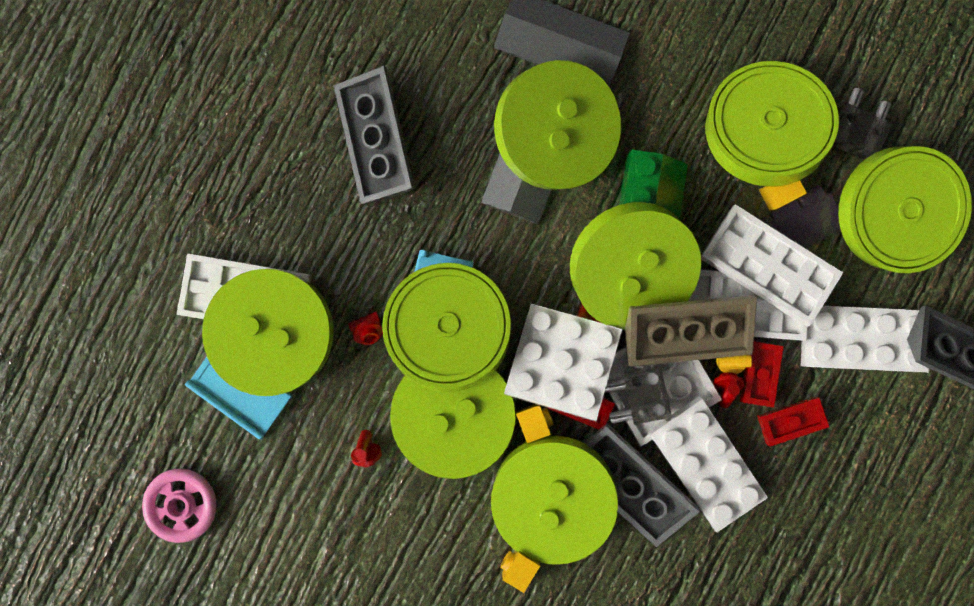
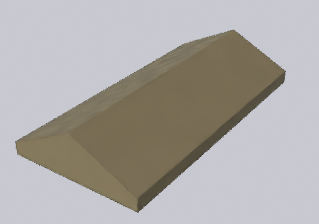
(690, 330)

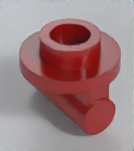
(367, 329)
(729, 387)
(366, 452)

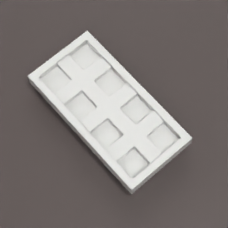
(771, 265)
(205, 277)
(769, 320)
(861, 339)
(707, 464)

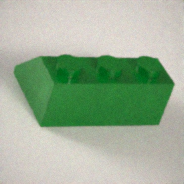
(654, 180)

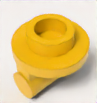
(734, 364)

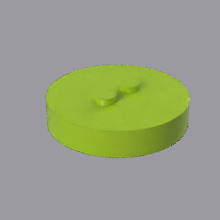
(771, 123)
(557, 125)
(905, 209)
(633, 259)
(447, 327)
(267, 332)
(453, 431)
(554, 500)

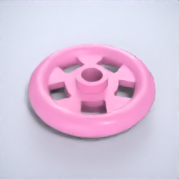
(164, 485)

